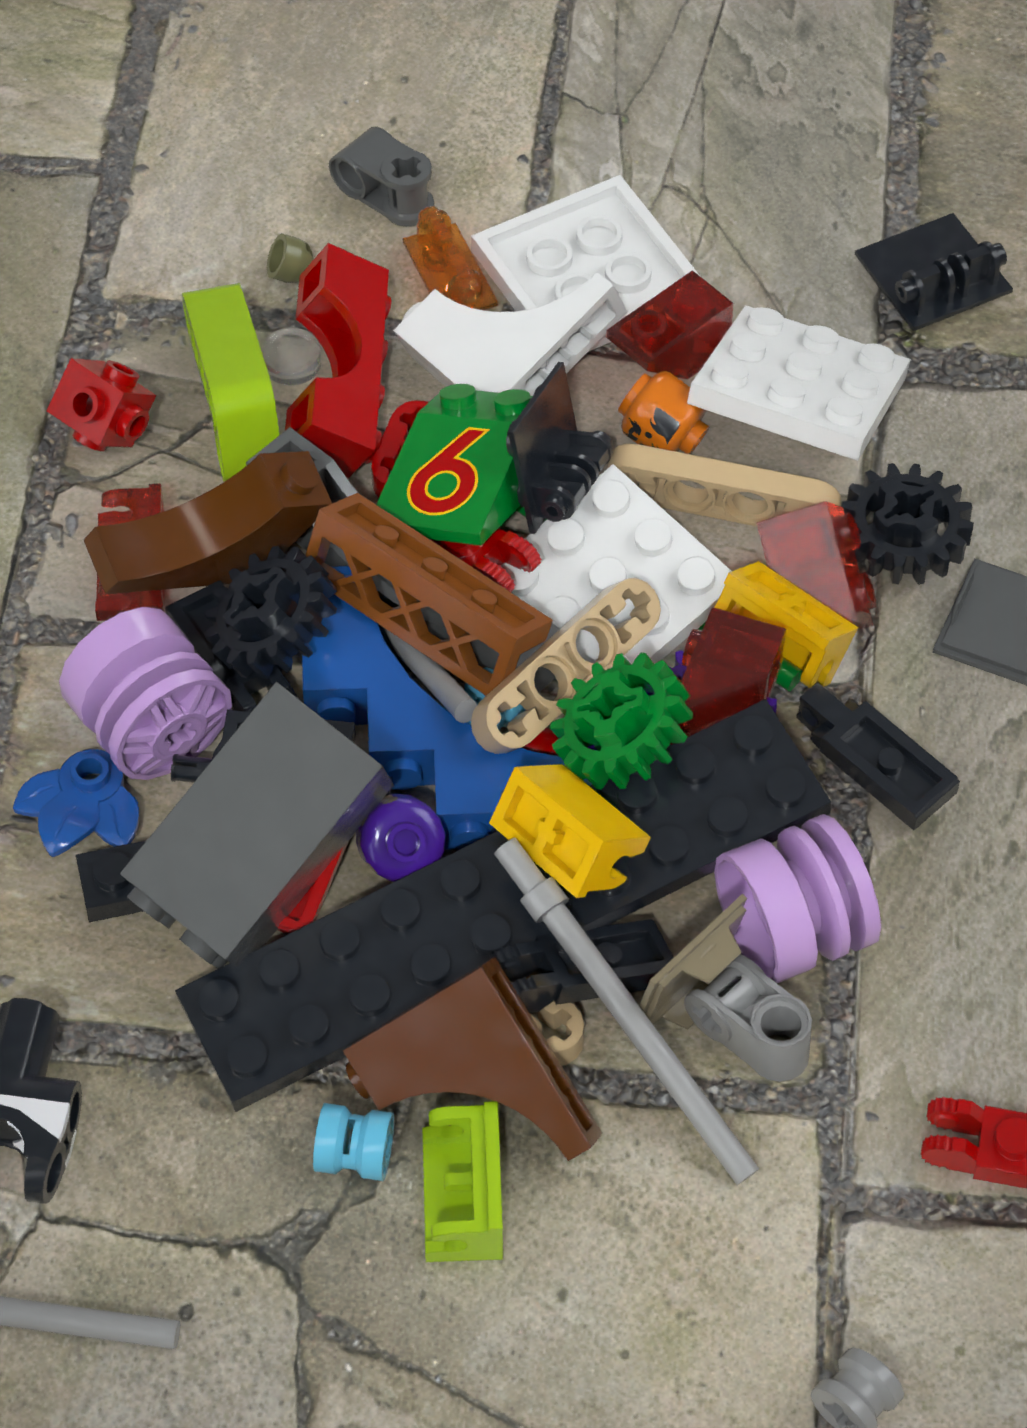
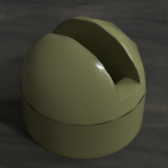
(288, 258)

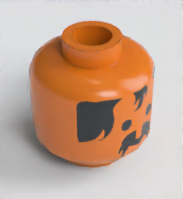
(659, 414)

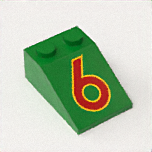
(456, 467)

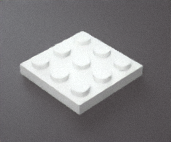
(573, 238)
(799, 381)
(615, 538)

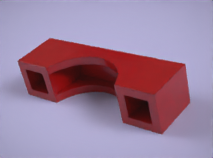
(346, 310)

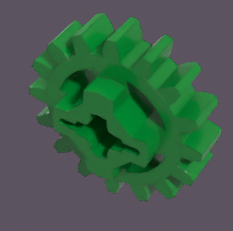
(621, 720)

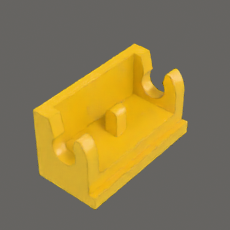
(814, 633)
(567, 828)

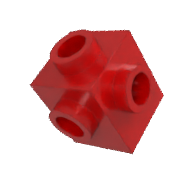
(102, 403)

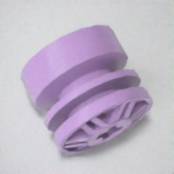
(144, 692)
(800, 897)

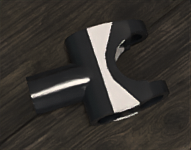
(35, 1111)

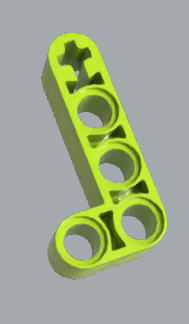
(231, 374)

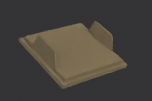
(694, 967)

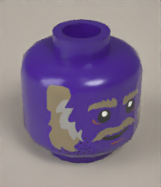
(400, 837)

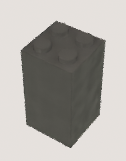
(255, 829)

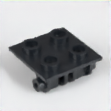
(936, 271)
(550, 455)

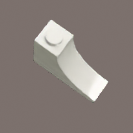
(508, 347)

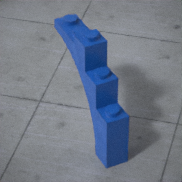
(409, 733)

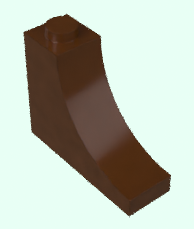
(208, 536)
(477, 1043)

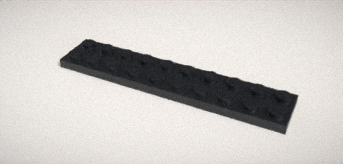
(360, 966)

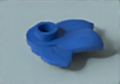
(75, 807)

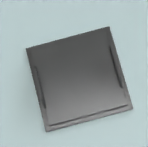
(988, 623)

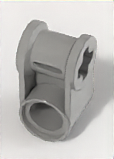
(747, 1008)

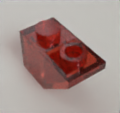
(675, 327)
(817, 555)
(729, 667)

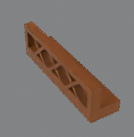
(438, 581)

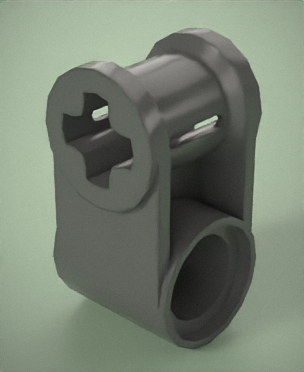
(384, 176)

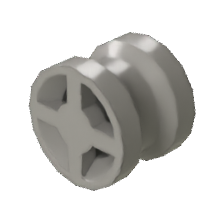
(857, 1391)

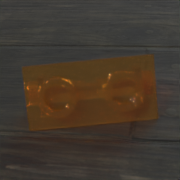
(447, 261)

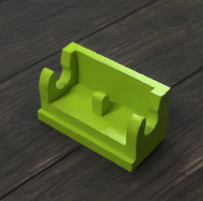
(462, 1184)

